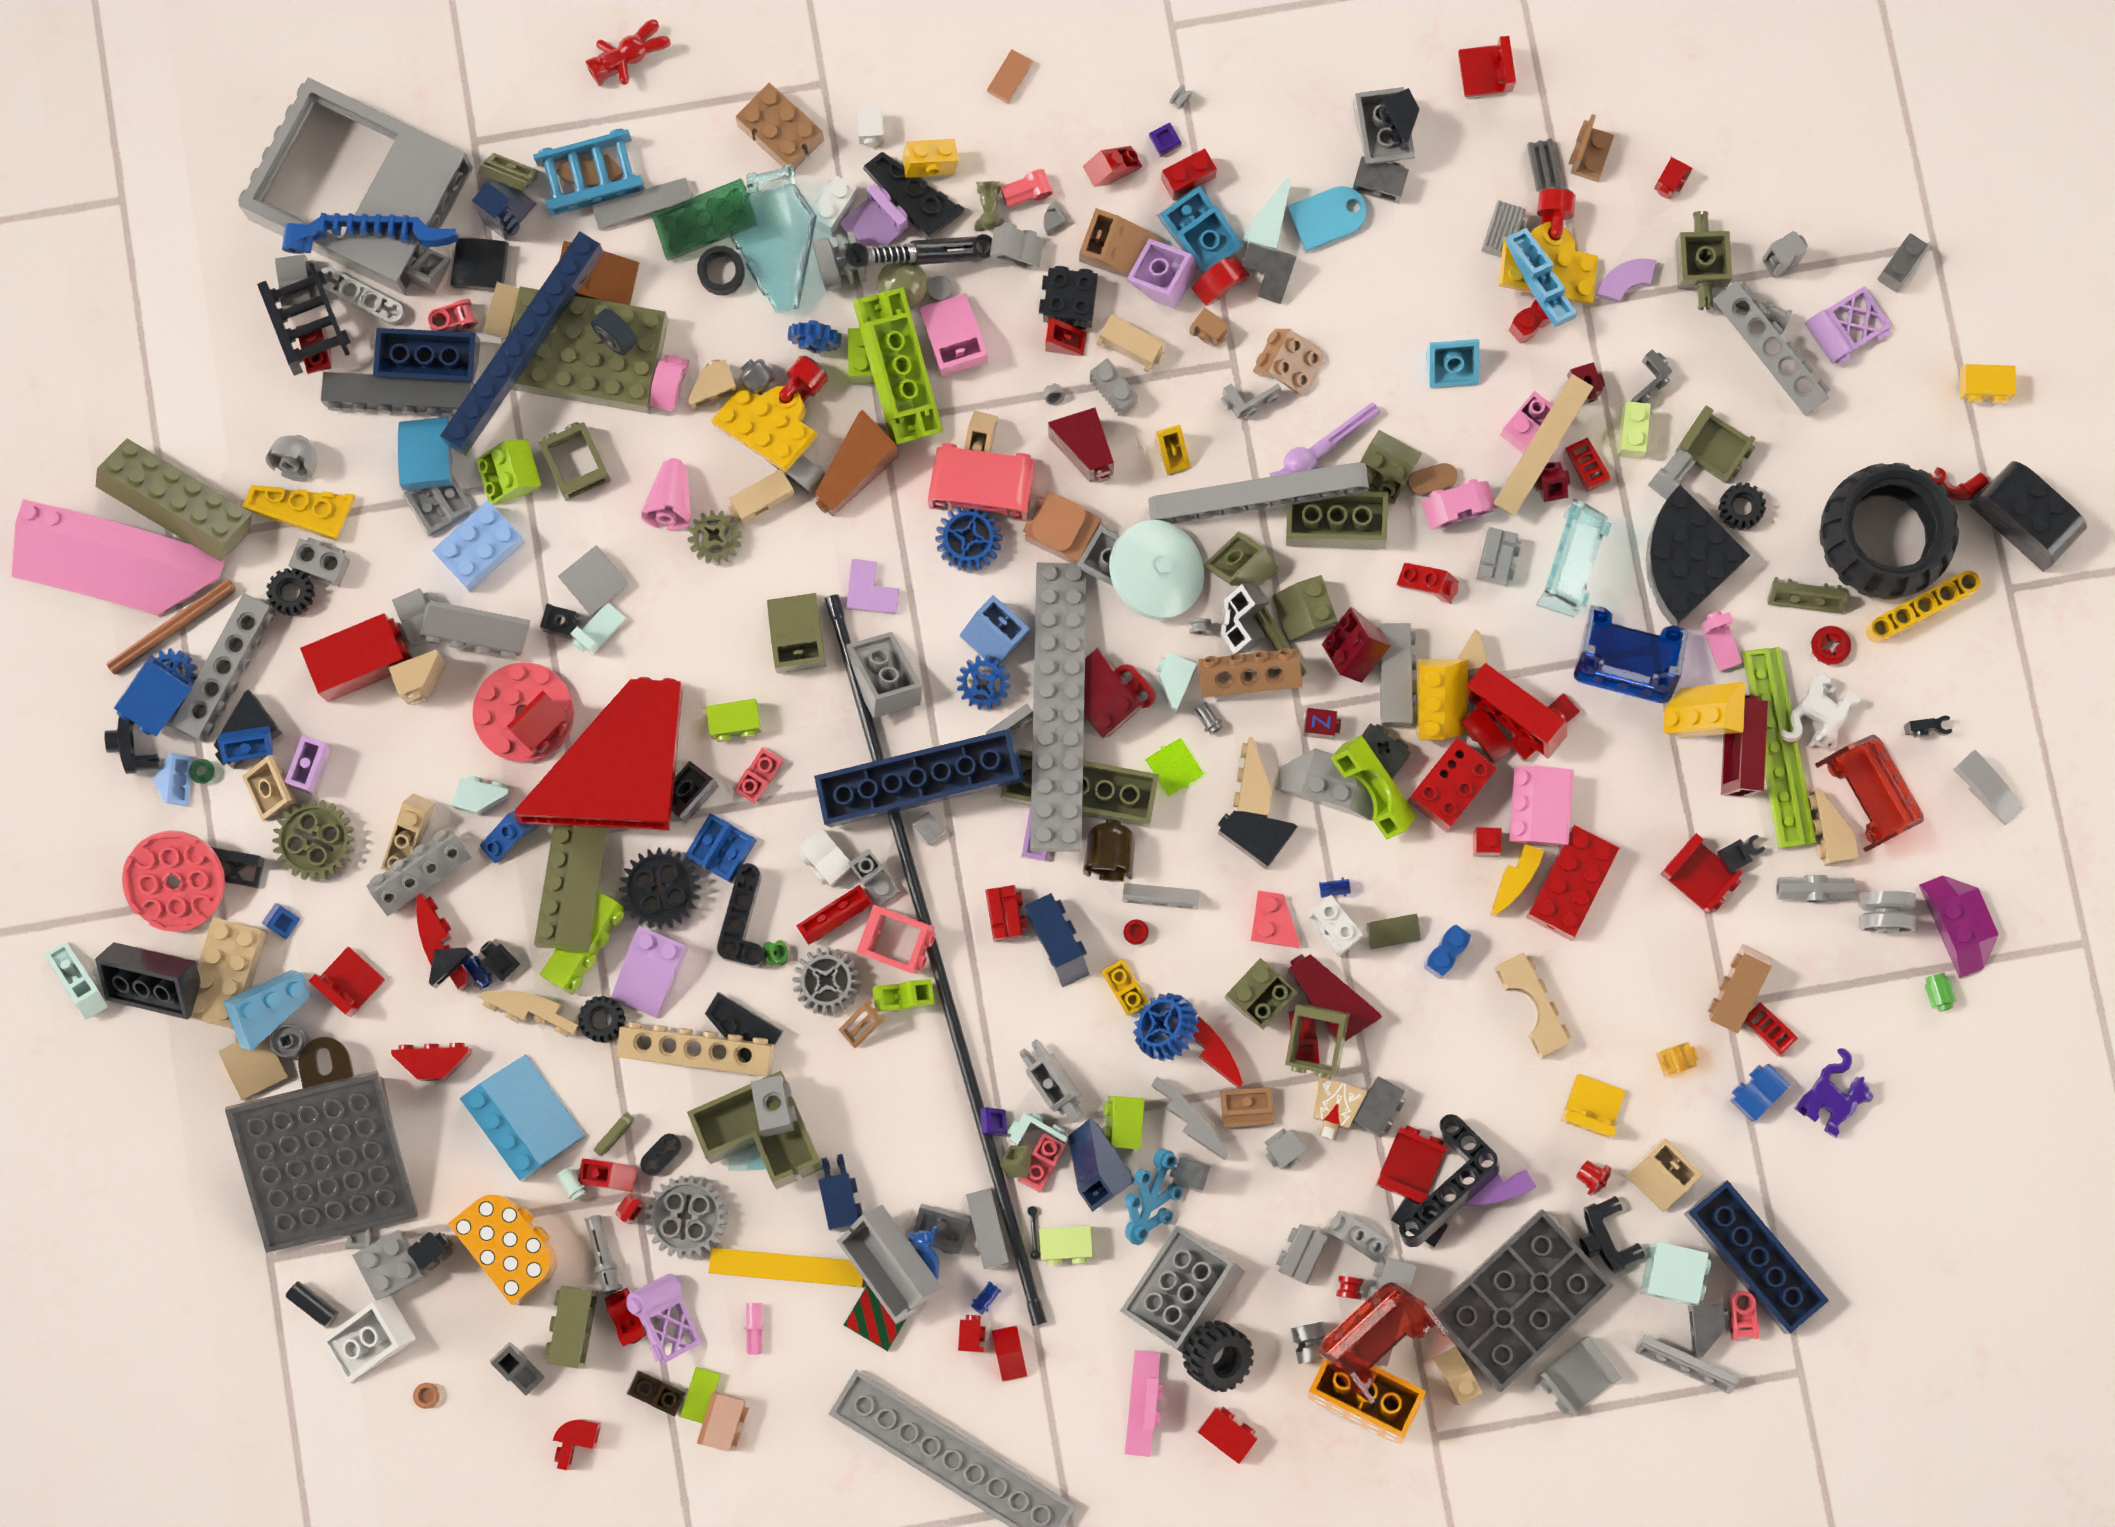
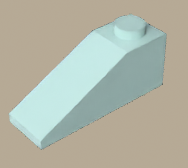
(1268, 221)
(76, 980)

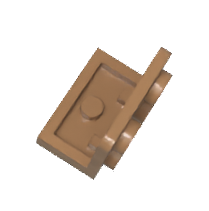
(1289, 360)

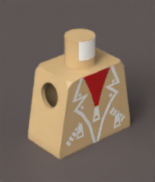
(1336, 1105)

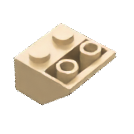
(1664, 1174)

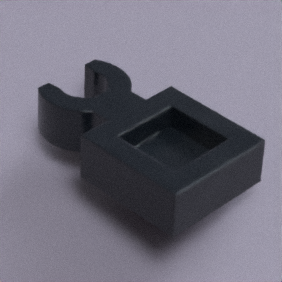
(1738, 855)

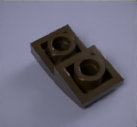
(655, 1393)

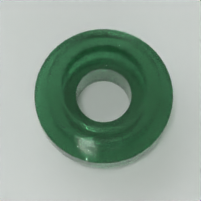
(207, 776)

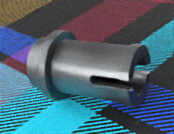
(1208, 718)

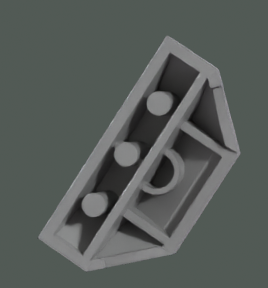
(1319, 781)

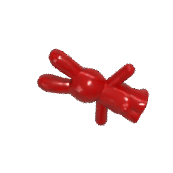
(629, 51)

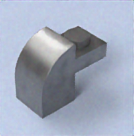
(517, 1368)

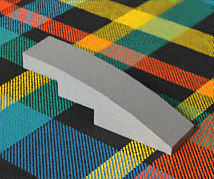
(1196, 1126)

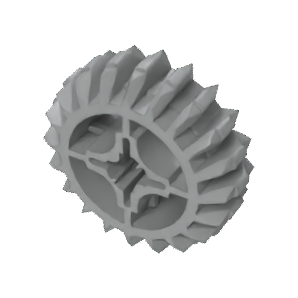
(818, 990)

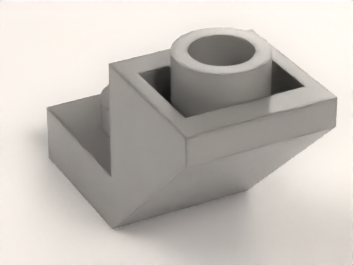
(874, 877)

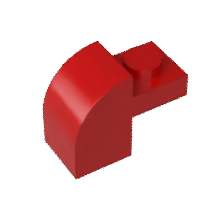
(1219, 280)
(627, 1324)
(572, 1434)

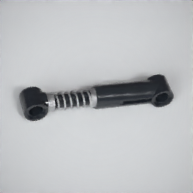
(917, 252)

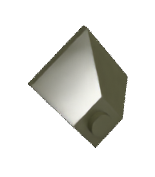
(1242, 562)

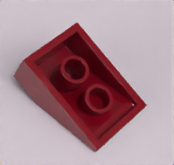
(1107, 695)

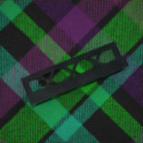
(244, 860)

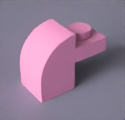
(667, 382)

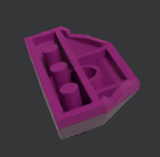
(1961, 921)

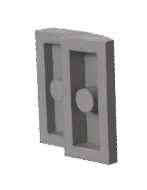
(438, 506)
(593, 580)

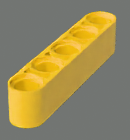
(1931, 598)

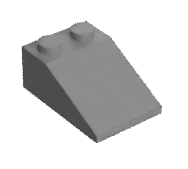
(1373, 133)
(884, 675)

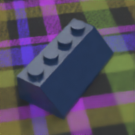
(426, 355)

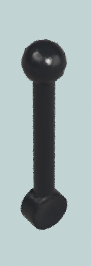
(1032, 1211)

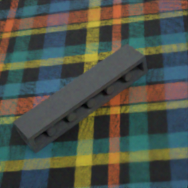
(390, 394)

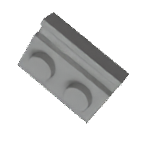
(1018, 719)

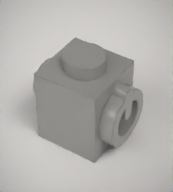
(1284, 1149)

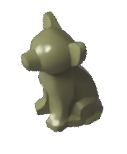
(989, 198)

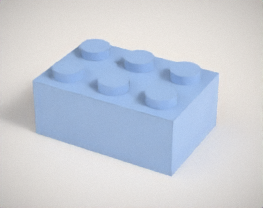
(478, 546)

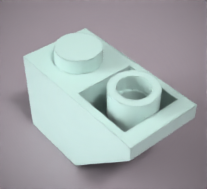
(479, 797)

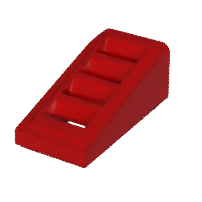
(1579, 467)
(1770, 1042)
(629, 1208)

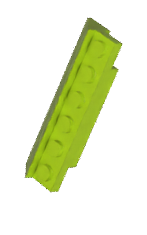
(897, 366)

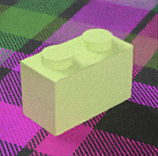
(1633, 430)
(1065, 1244)

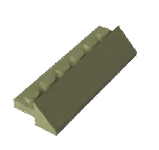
(571, 888)

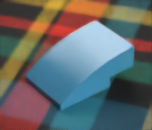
(1200, 229)
(423, 455)

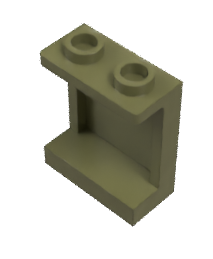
(1716, 445)

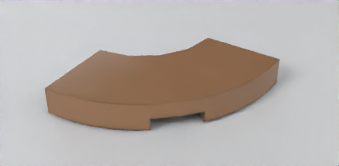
(589, 171)

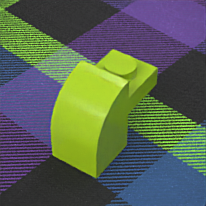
(903, 996)

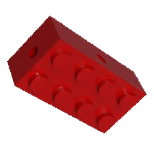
(1572, 883)

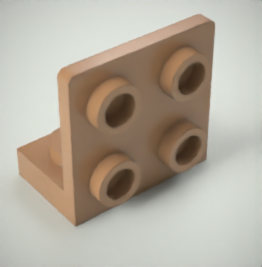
(1590, 151)

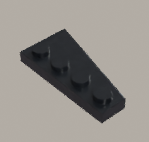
(924, 206)

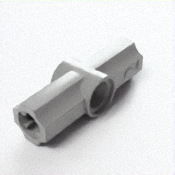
(1815, 888)

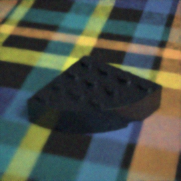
(1688, 556)

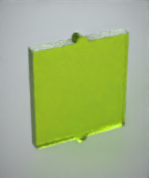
(1174, 766)

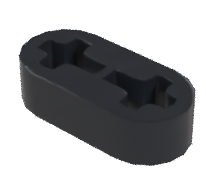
(656, 1150)

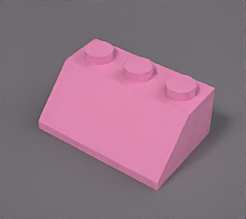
(1541, 805)

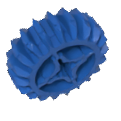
(958, 535)
(1165, 1013)

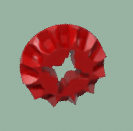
(1835, 635)

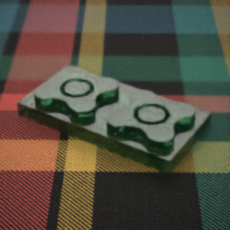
(704, 219)

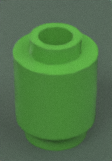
(1940, 992)

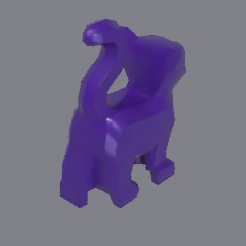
(1831, 1098)

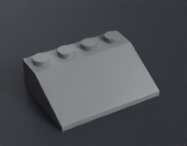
(1182, 1289)

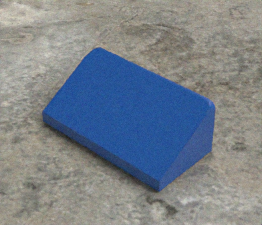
(245, 744)

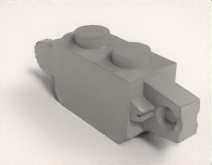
(1052, 1082)

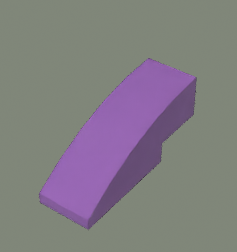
(1500, 1191)

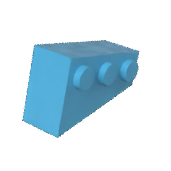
(265, 1007)

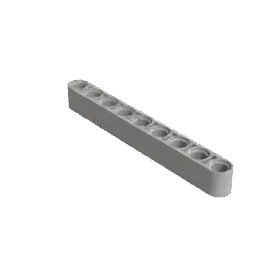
(1259, 493)

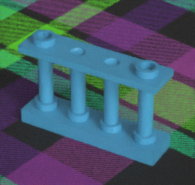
(584, 196)

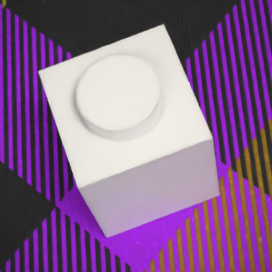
(870, 126)

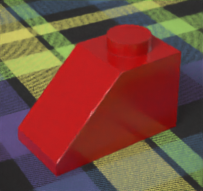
(607, 1175)

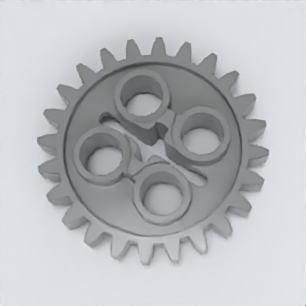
(662, 1214)

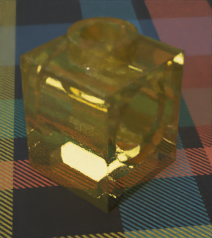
(1677, 1059)

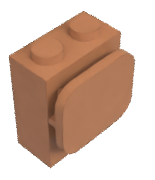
(1061, 527)

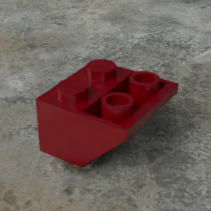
(1355, 645)

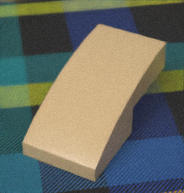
(501, 310)

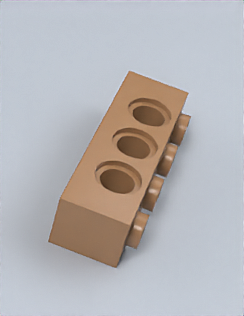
(1261, 679)

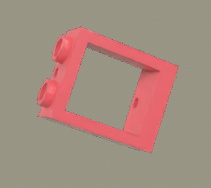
(874, 928)

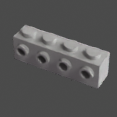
(418, 871)

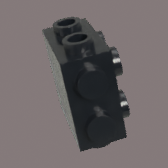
(1069, 296)

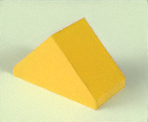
(1172, 449)

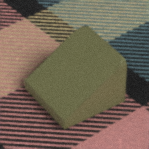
(1017, 1161)

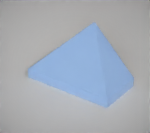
(174, 779)

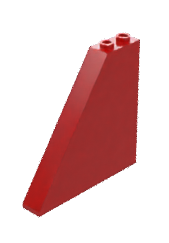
(618, 767)

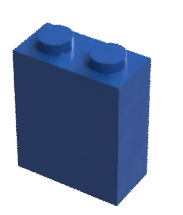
(153, 696)

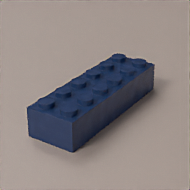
(1756, 1257)

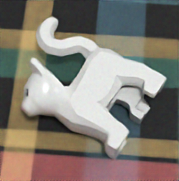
(1823, 711)

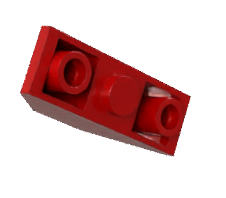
(431, 1061)

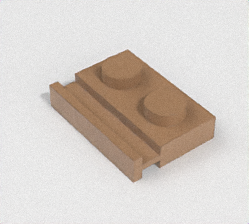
(1247, 1107)

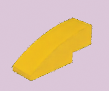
(1516, 878)

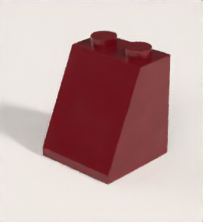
(1083, 443)

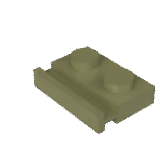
(508, 171)

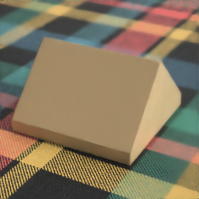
(268, 788)

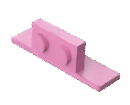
(1143, 1401)

